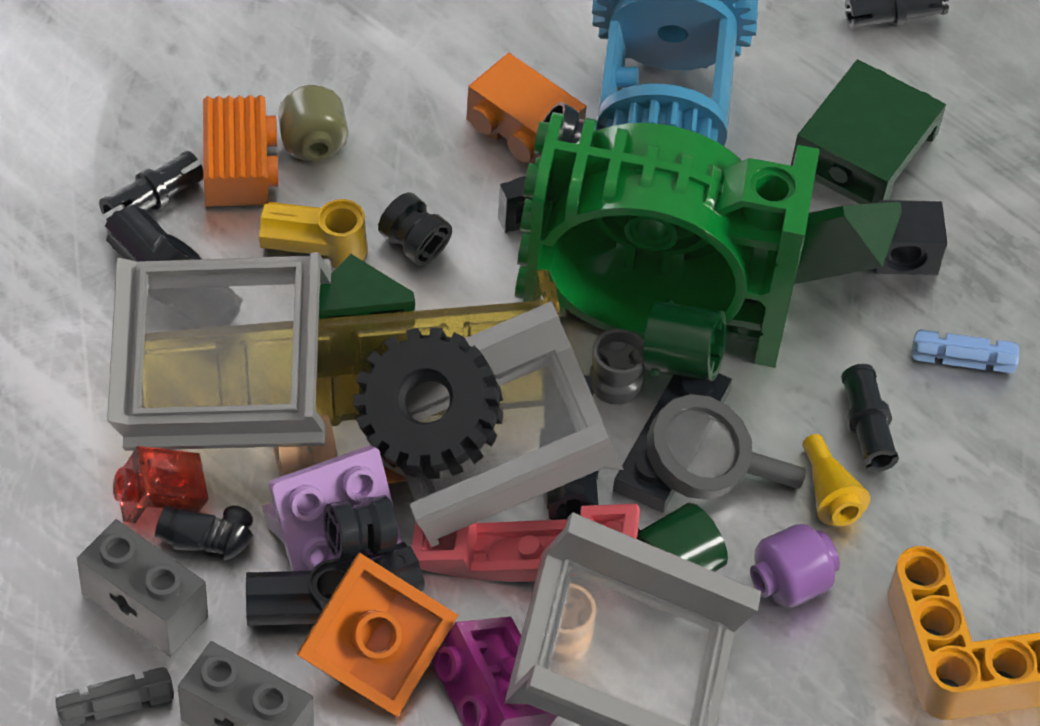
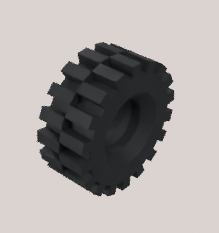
(453, 437)

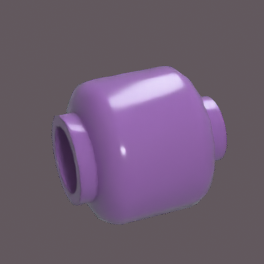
(795, 565)

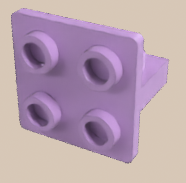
(301, 498)

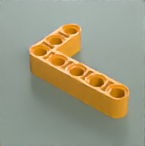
(954, 654)

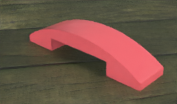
(509, 548)

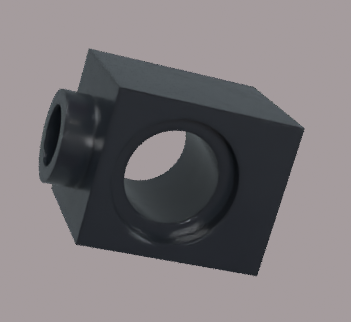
(918, 239)

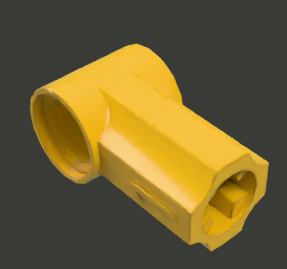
(331, 230)

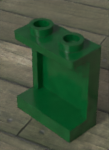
(869, 132)

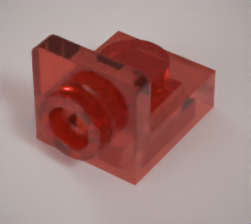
(159, 479)

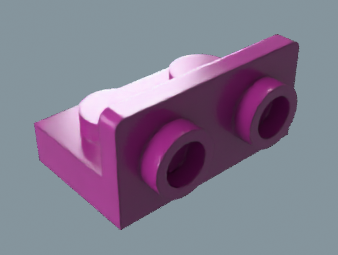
(477, 670)

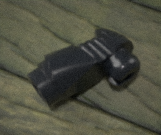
(206, 532)

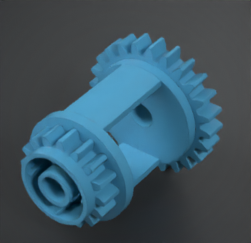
(671, 38)

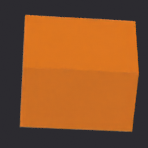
(377, 635)

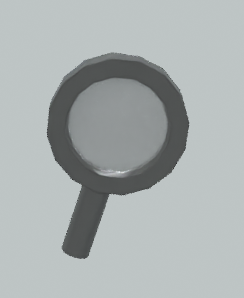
(707, 450)

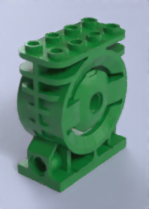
(661, 218)

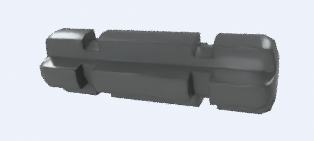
(114, 697)

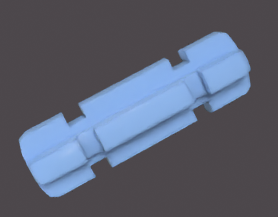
(965, 351)

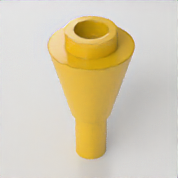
(837, 493)

